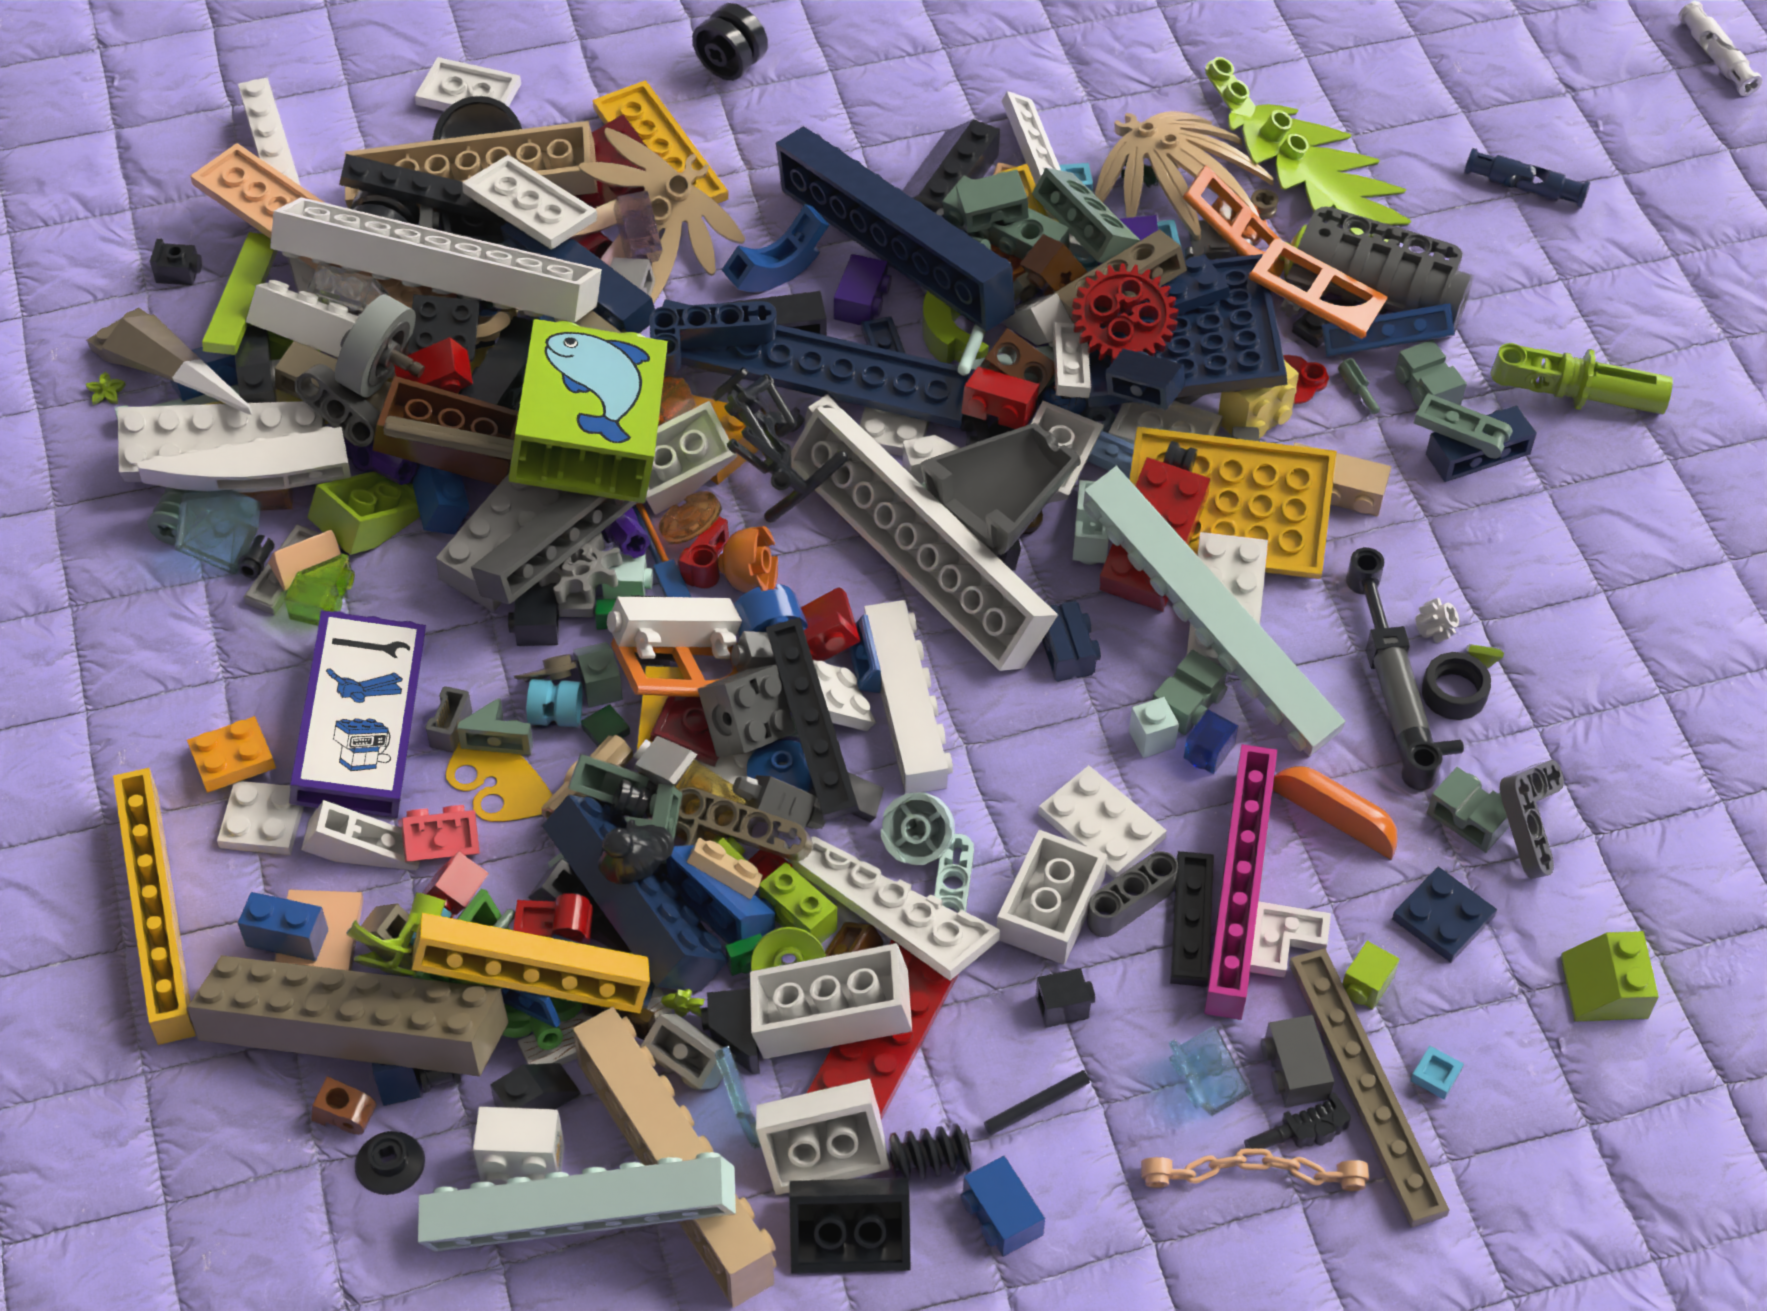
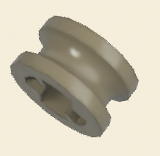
(1266, 202)

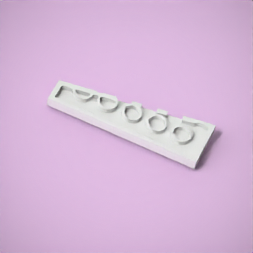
(917, 923)

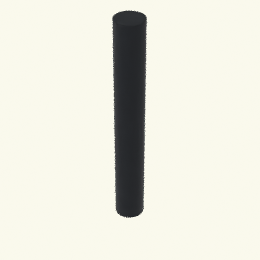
(1036, 1102)

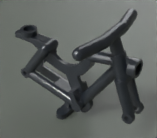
(763, 432)

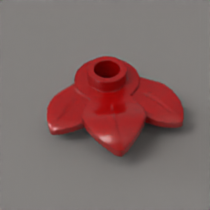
(1311, 378)

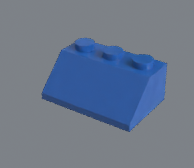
(720, 907)

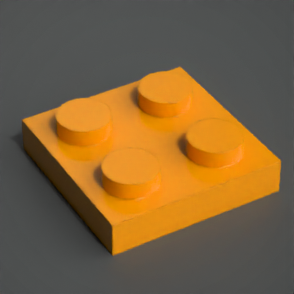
(231, 754)

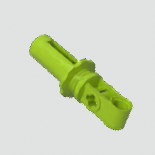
(1581, 378)

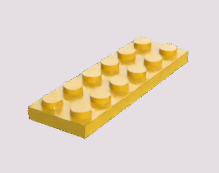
(658, 132)

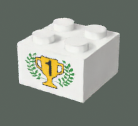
(517, 1143)

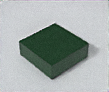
(603, 724)

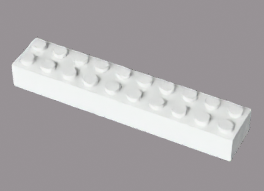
(435, 260)
(924, 541)

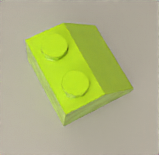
(1610, 978)

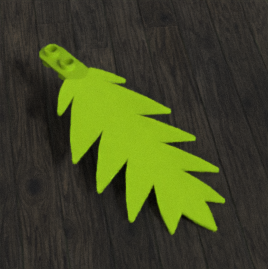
(1273, 133)

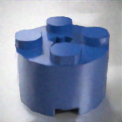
(768, 608)

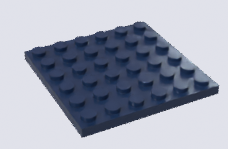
(1220, 344)

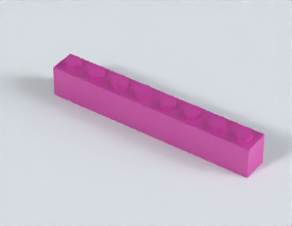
(1241, 883)

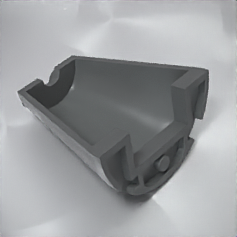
(1000, 482)

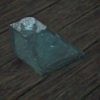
(217, 527)

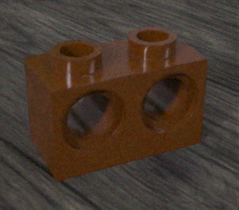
(1024, 359)

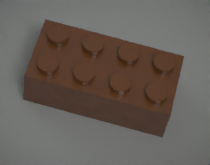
(444, 408)

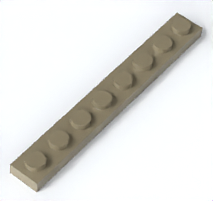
(1369, 1088)

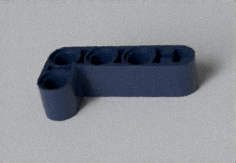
(711, 327)

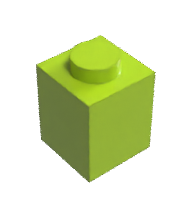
(1370, 975)

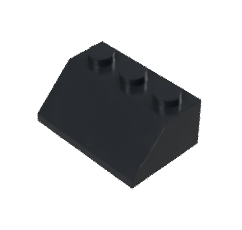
(849, 1225)

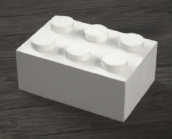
(1051, 896)

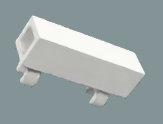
(674, 623)

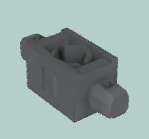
(779, 800)

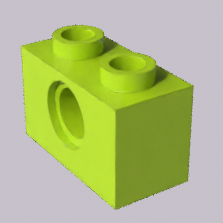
(799, 903)

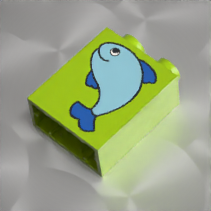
(589, 411)

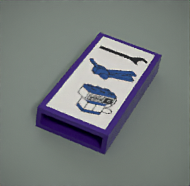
(358, 714)

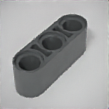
(325, 399)
(1125, 907)

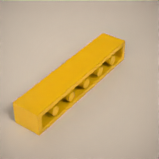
(530, 963)

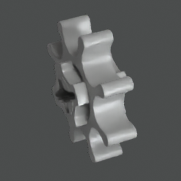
(585, 570)

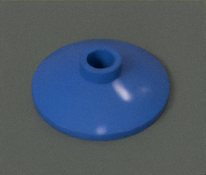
(766, 758)

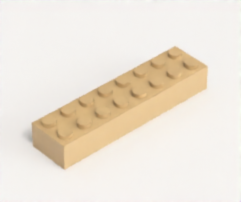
(548, 150)
(658, 1129)

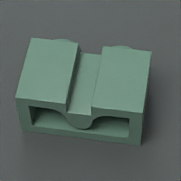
(992, 200)
(1425, 371)
(1193, 689)
(1469, 809)

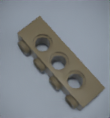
(1154, 252)

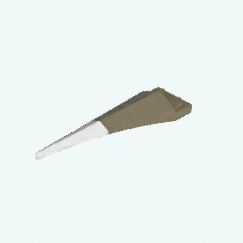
(150, 346)

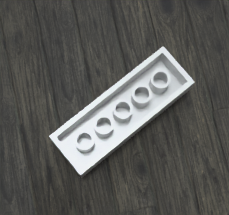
(179, 428)

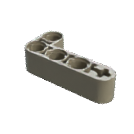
(741, 827)

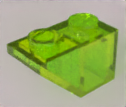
(319, 589)

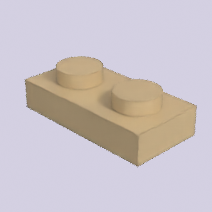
(714, 861)

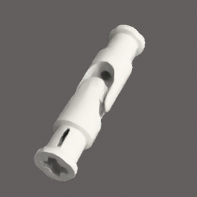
(1721, 50)

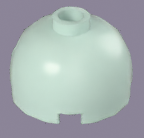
(917, 828)

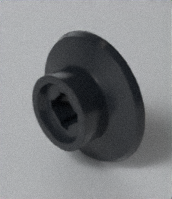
(395, 1174)

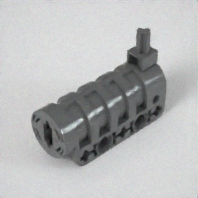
(1401, 275)

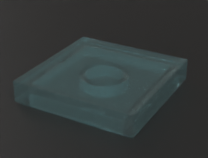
(738, 1094)

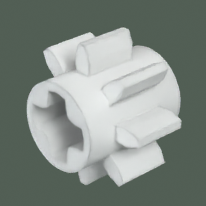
(1437, 620)

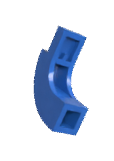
(781, 261)

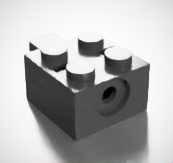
(746, 710)

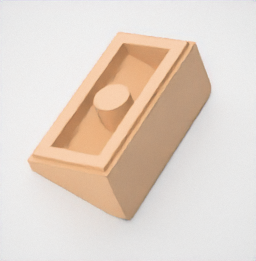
(302, 555)

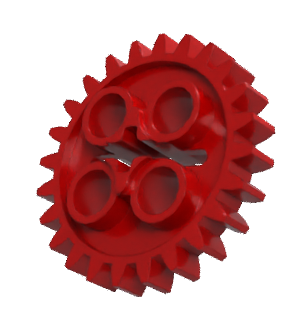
(1107, 292)

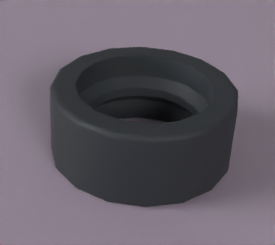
(1456, 664)

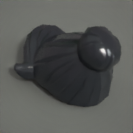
(634, 852)

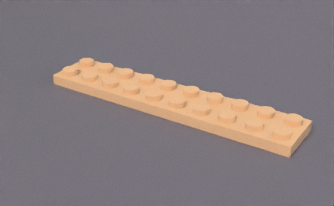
(257, 189)

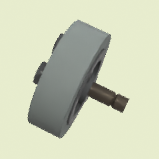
(376, 346)

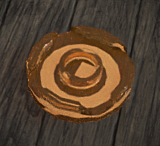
(691, 518)

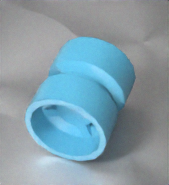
(554, 703)

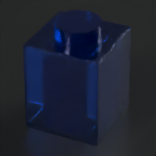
(1210, 742)

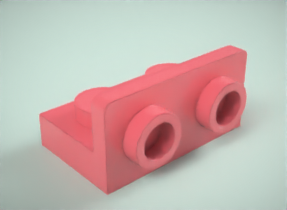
(439, 834)

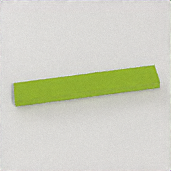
(230, 316)

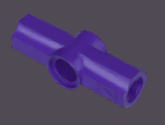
(391, 467)
(627, 535)

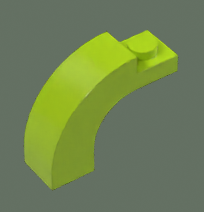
(941, 333)

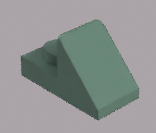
(489, 732)
(664, 809)

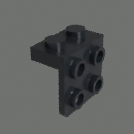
(444, 318)

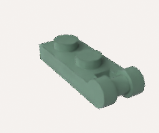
(1463, 425)

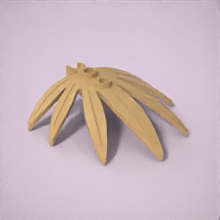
(1172, 142)
(672, 202)

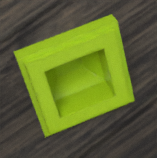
(1485, 654)

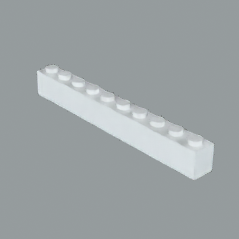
(273, 149)

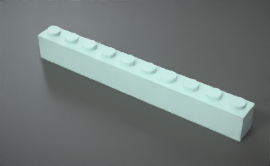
(1213, 612)

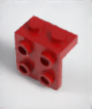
(830, 625)

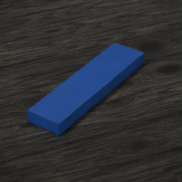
(1392, 330)

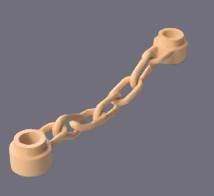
(1159, 1170)

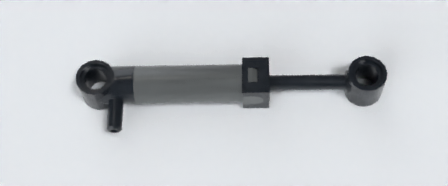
(1388, 654)

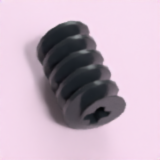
(930, 1151)

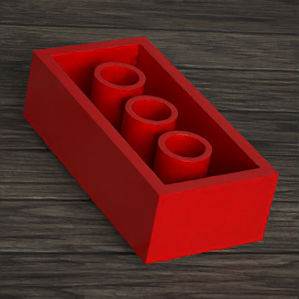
(1180, 501)

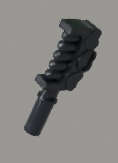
(1309, 1127)

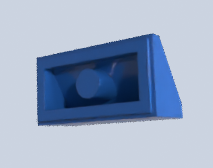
(865, 658)

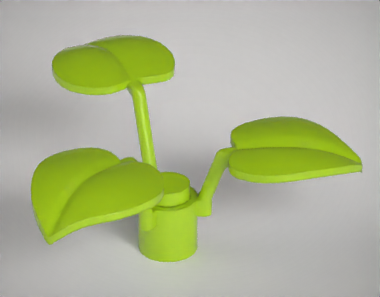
(421, 904)

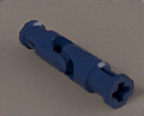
(1521, 176)

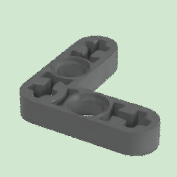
(1519, 797)

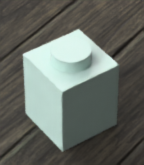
(632, 578)
(1153, 727)

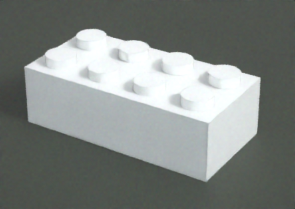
(830, 1001)

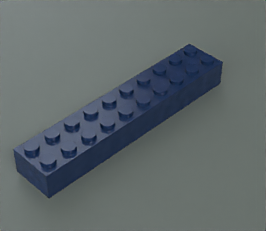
(897, 228)

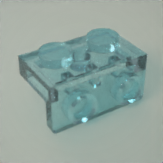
(1209, 1071)

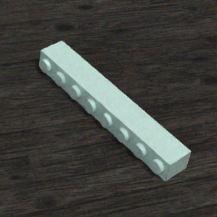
(577, 1203)

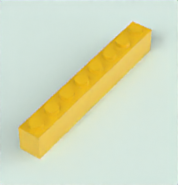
(153, 906)

